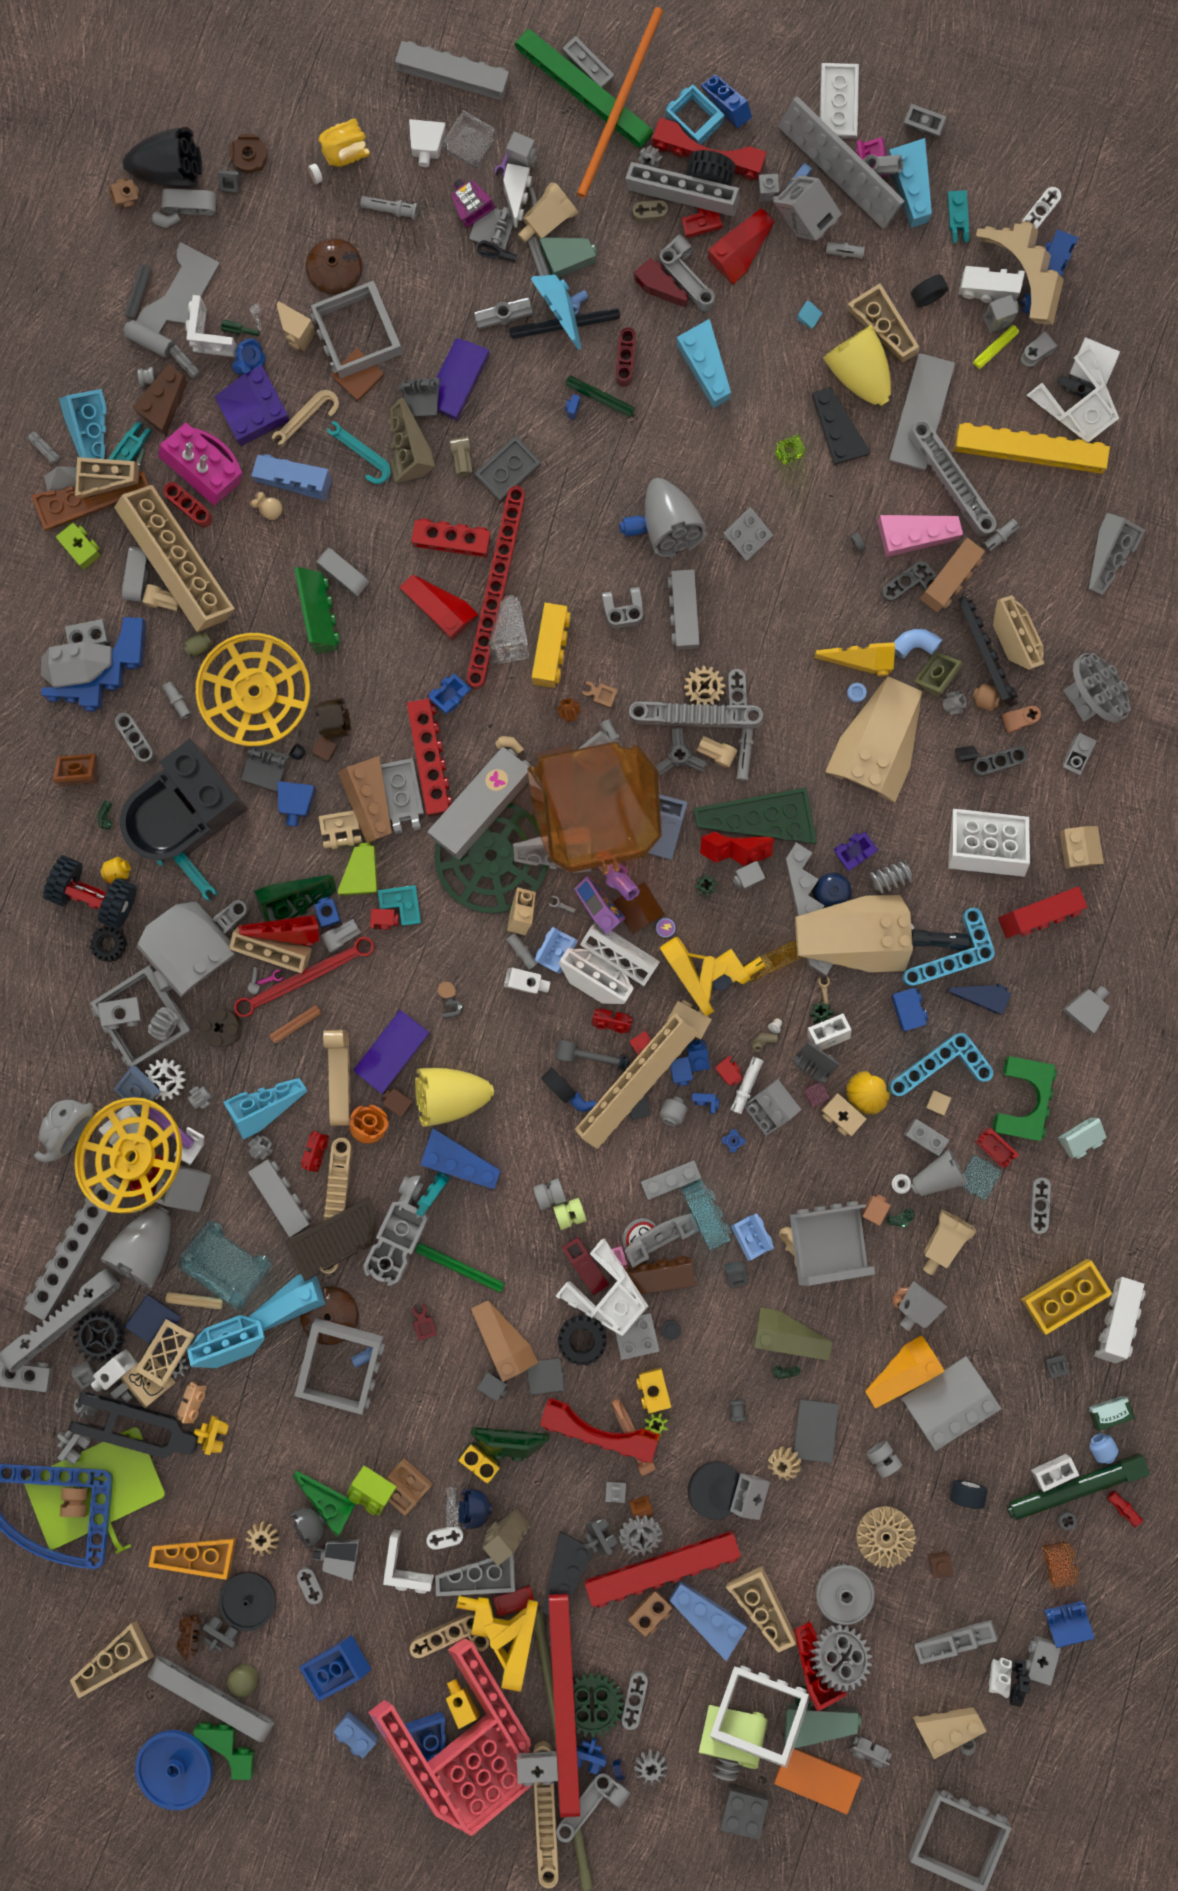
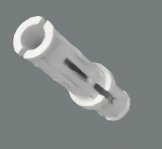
(746, 1086)

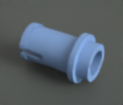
(362, 1357)

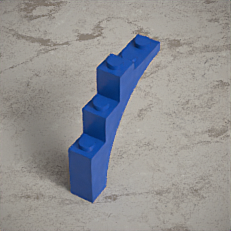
(127, 652)

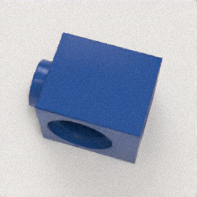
(331, 920)
(681, 1071)

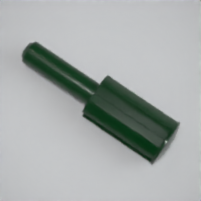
(237, 328)

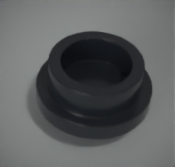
(671, 1330)

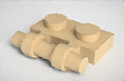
(339, 823)

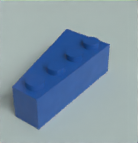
(428, 1735)

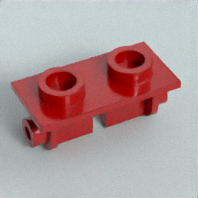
(603, 1020)
(313, 1160)

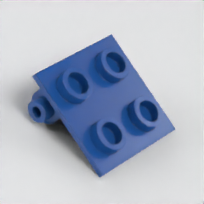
(1069, 1624)

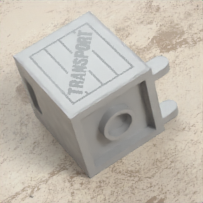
(807, 207)

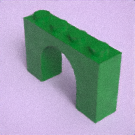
(1040, 1077)

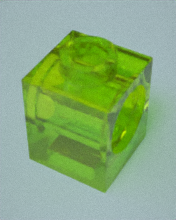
(794, 442)

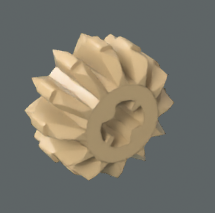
(784, 1463)
(257, 1544)

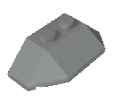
(75, 663)

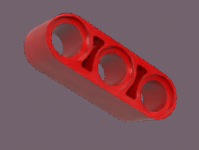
(181, 498)

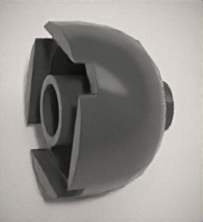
(308, 1526)

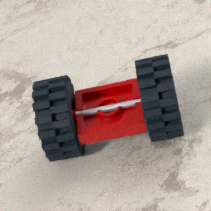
(65, 885)

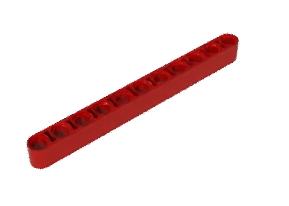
(496, 578)
(564, 1706)

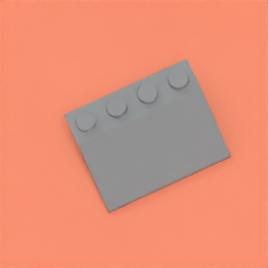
(951, 1403)

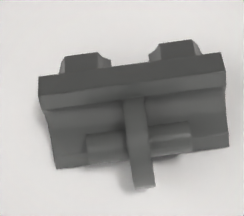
(604, 1544)
(212, 1630)

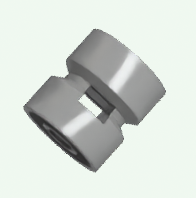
(549, 1194)
(884, 1452)

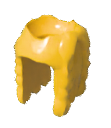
(343, 144)

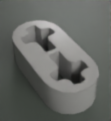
(314, 1582)

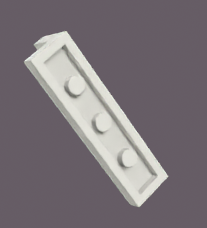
(637, 957)

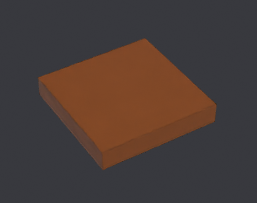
(360, 382)

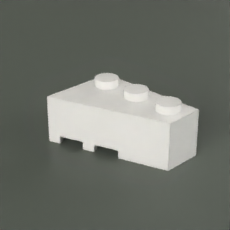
(989, 286)

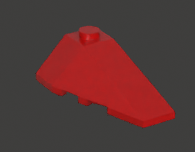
(739, 247)
(441, 607)
(292, 930)
(818, 1692)

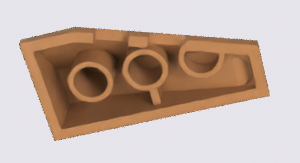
(506, 1346)

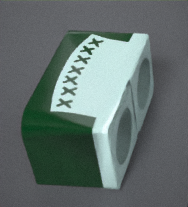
(1111, 1413)

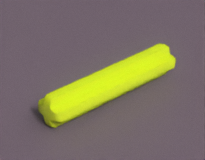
(996, 346)

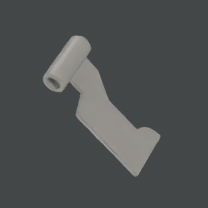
(191, 280)

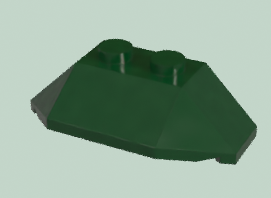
(509, 1442)

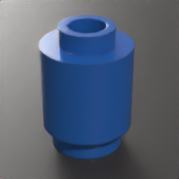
(633, 525)

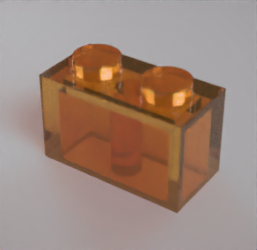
(1060, 1564)

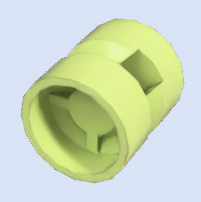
(563, 1216)

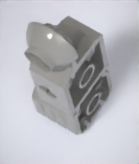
(397, 1235)

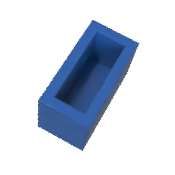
(909, 1009)

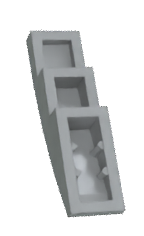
(955, 1641)

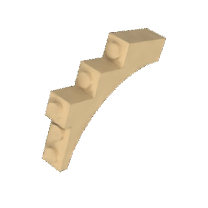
(1044, 283)

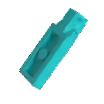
(433, 1191)

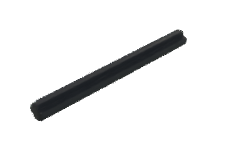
(554, 325)

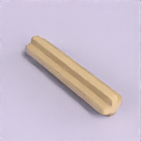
(193, 1300)

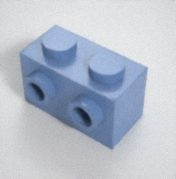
(355, 1735)

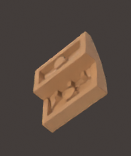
(410, 1486)

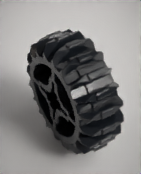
(94, 1329)

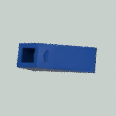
(727, 101)

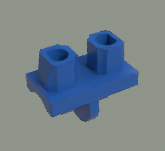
(592, 1755)

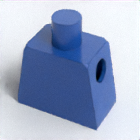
(294, 801)

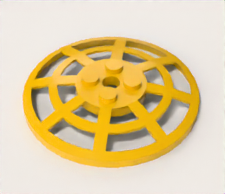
(245, 681)
(120, 1154)

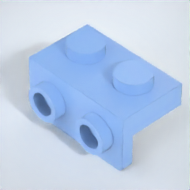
(554, 948)
(752, 1236)

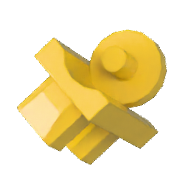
(210, 1443)

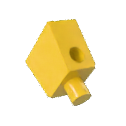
(462, 1713)

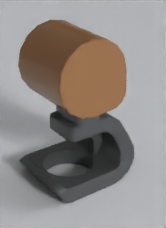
(448, 992)

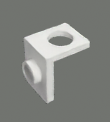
(190, 1154)

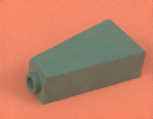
(822, 1725)

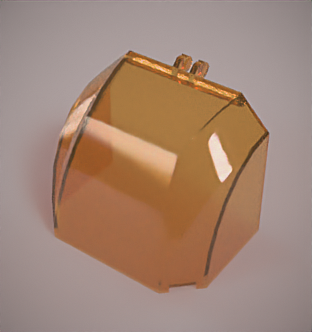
(596, 806)

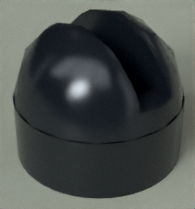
(297, 752)

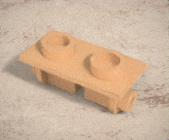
(194, 1394)

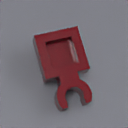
(424, 1325)

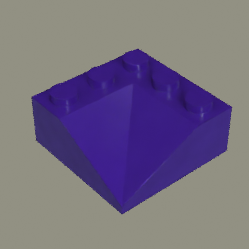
(252, 406)

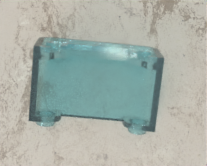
(223, 1266)

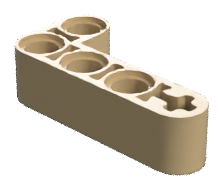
(447, 1637)

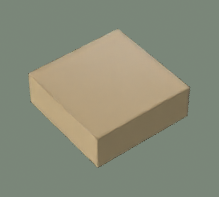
(938, 1102)

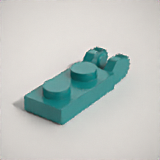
(958, 214)
(130, 444)

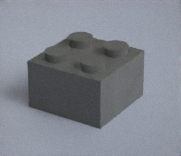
(744, 1811)

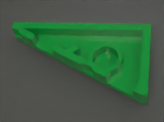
(330, 1504)

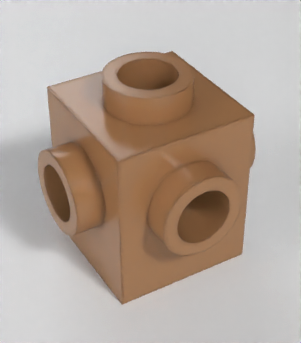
(118, 190)

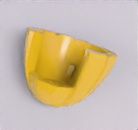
(867, 1093)

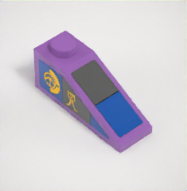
(599, 905)

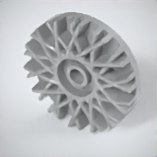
(845, 1609)

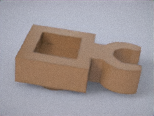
(602, 695)

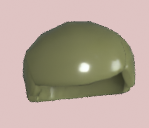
(243, 1680)

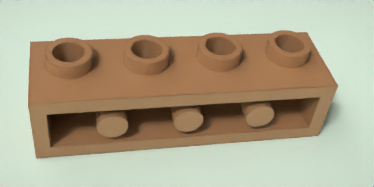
(952, 575)

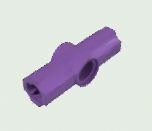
(620, 881)

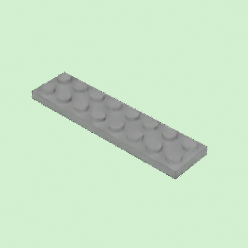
(840, 163)

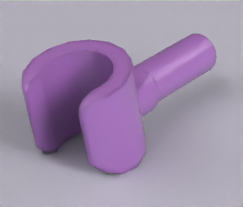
(502, 166)

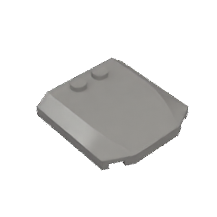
(185, 946)

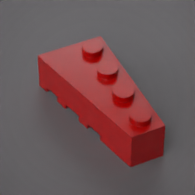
(1043, 912)

